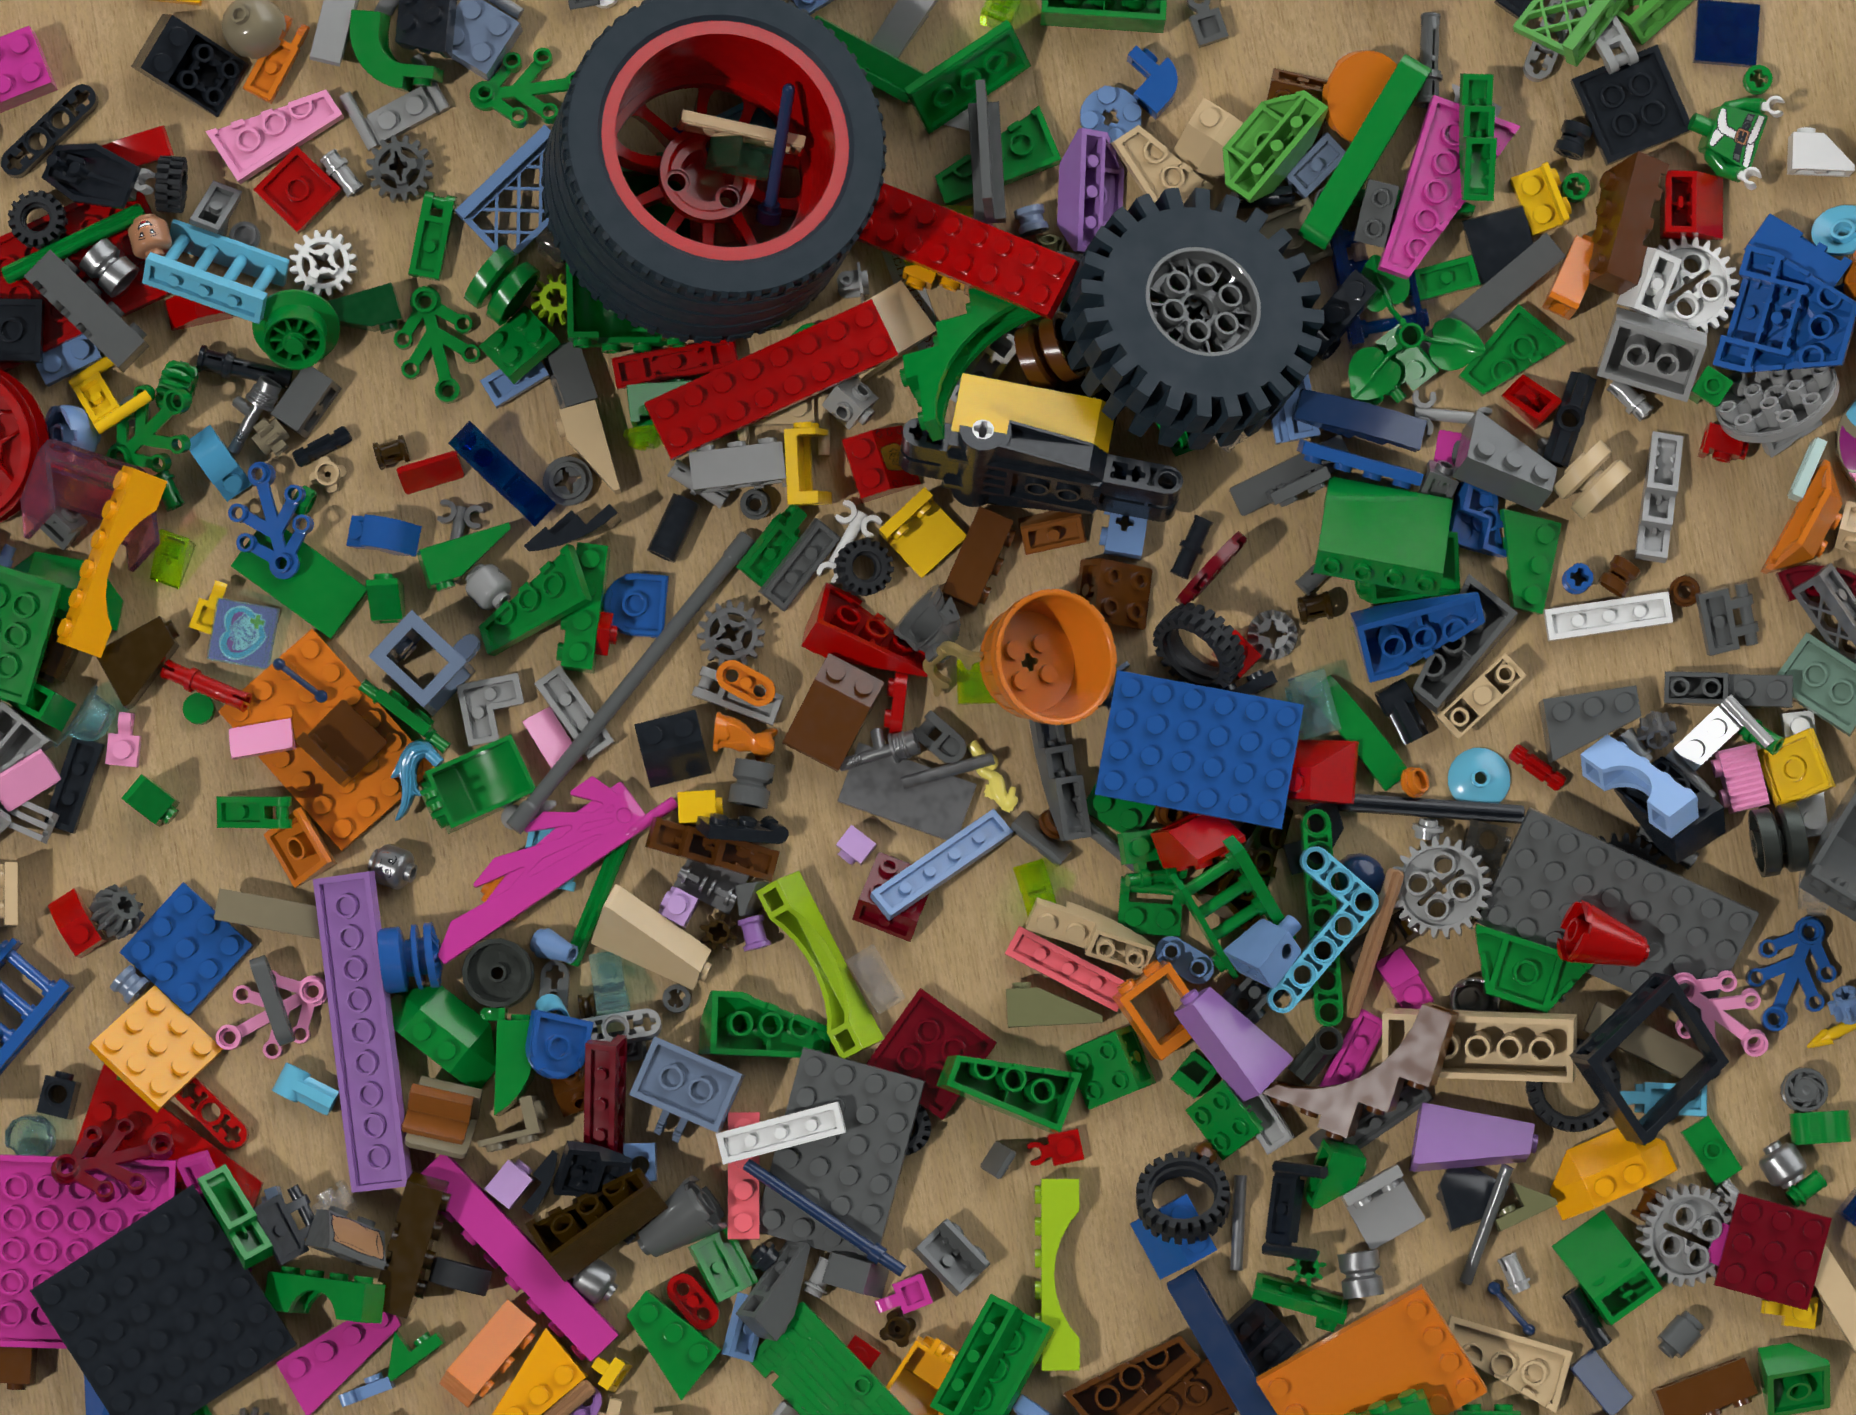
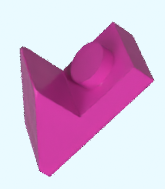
(1403, 980)

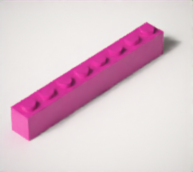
(522, 1261)

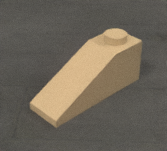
(587, 437)

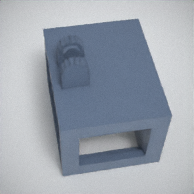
(403, 642)
(686, 1087)

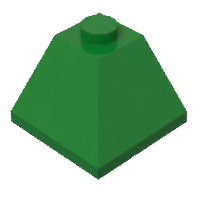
(1793, 1379)

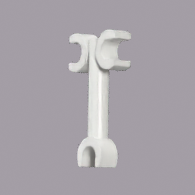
(857, 521)

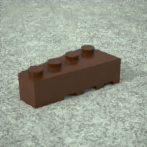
(1624, 221)

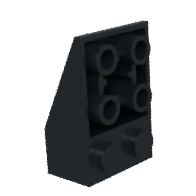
(190, 64)
(1693, 837)

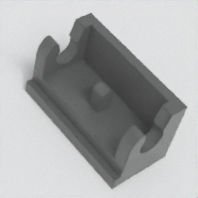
(570, 375)
(306, 401)

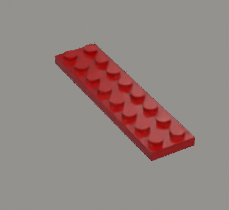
(969, 251)
(771, 379)

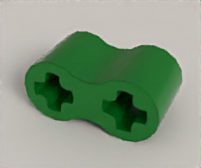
(1820, 1127)

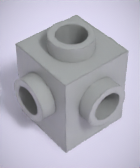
(851, 403)

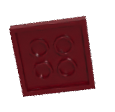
(923, 1041)
(1772, 1251)

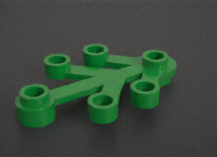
(522, 90)
(434, 339)
(146, 431)

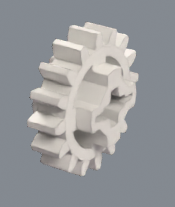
(317, 275)

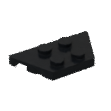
(427, 25)

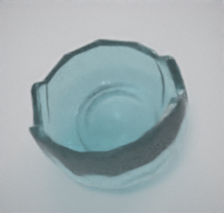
(31, 1135)

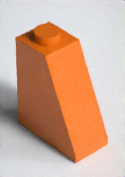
(1571, 279)

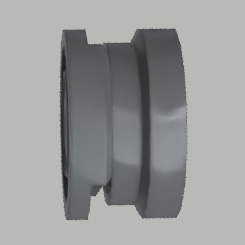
(1804, 1090)

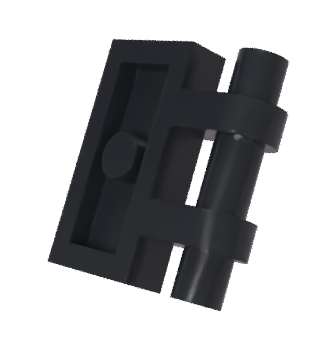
(280, 1226)

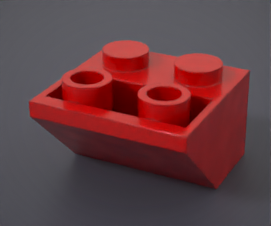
(1691, 205)
(1193, 841)

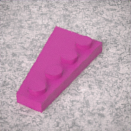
(329, 1360)

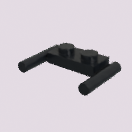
(1286, 1210)

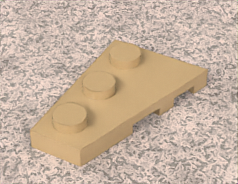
(1155, 166)

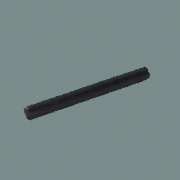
(1435, 808)

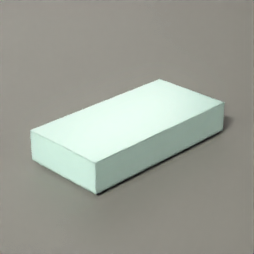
(1806, 469)

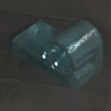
(609, 983)

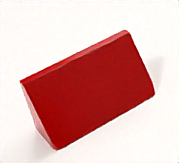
(430, 472)

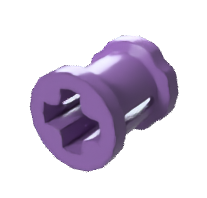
(754, 932)

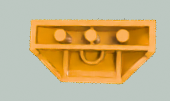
(1607, 1170)

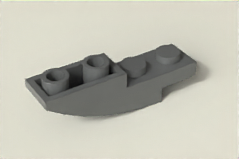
(1713, 688)

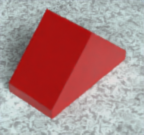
(1531, 400)

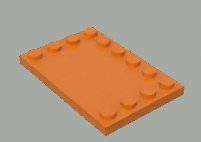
(1376, 1360)

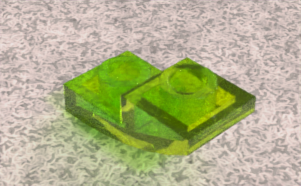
(641, 437)

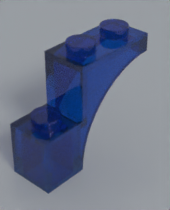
(502, 474)

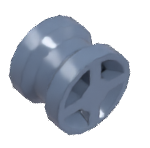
(1031, 220)
(129, 984)

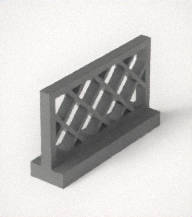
(986, 158)

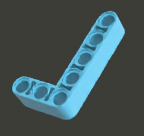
(1327, 932)

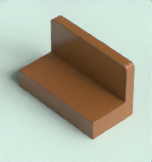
(438, 1114)

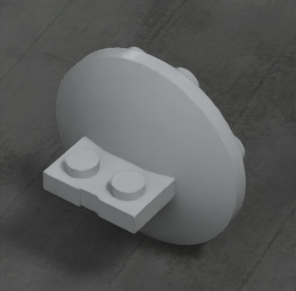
(1777, 405)

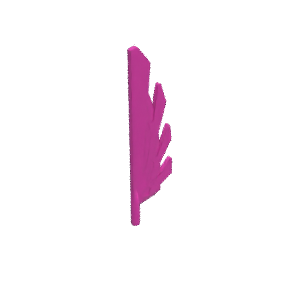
(565, 852)

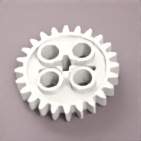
(1704, 309)

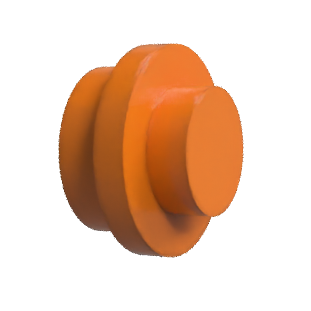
(1414, 782)

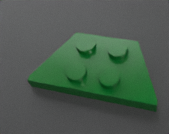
(1524, 970)

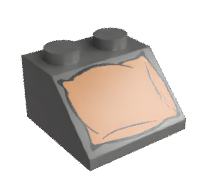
(347, 1238)

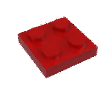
(297, 190)

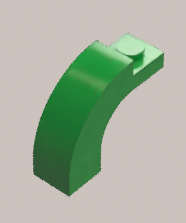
(371, 46)

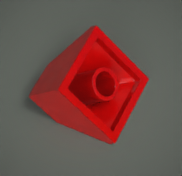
(1324, 772)

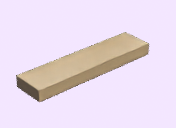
(721, 127)

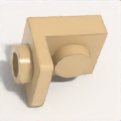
(1847, 531)

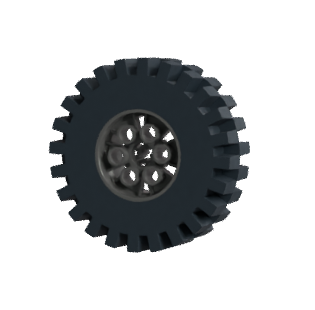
(1232, 275)

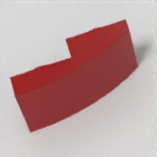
(143, 146)

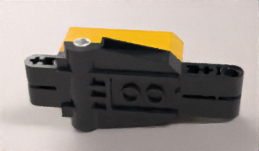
(1037, 453)

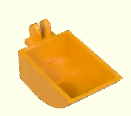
(922, 1374)

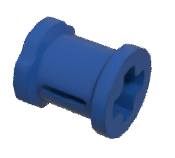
(1585, 573)

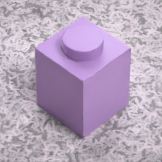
(510, 1182)

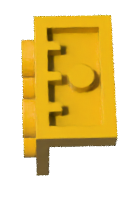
(922, 533)

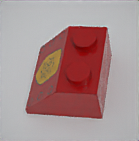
(875, 463)

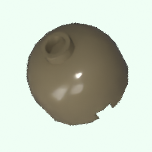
(253, 27)

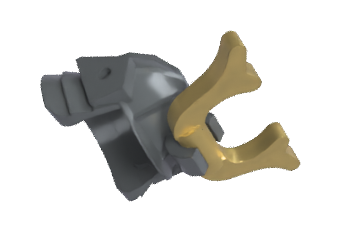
(933, 628)

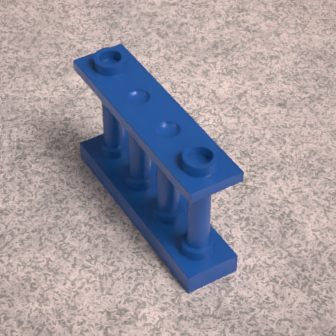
(33, 1015)

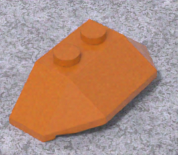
(1808, 523)

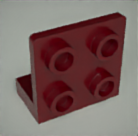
(868, 913)

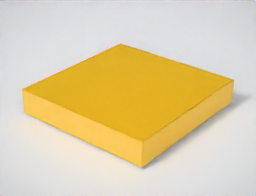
(1797, 769)

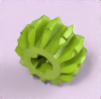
(546, 305)

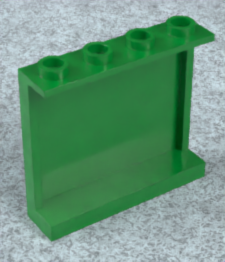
(1383, 536)

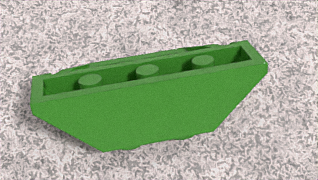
(1271, 143)

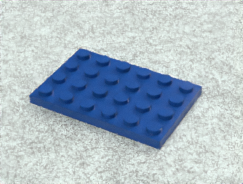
(1199, 749)

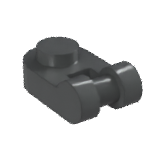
(949, 746)

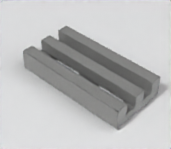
(48, 827)

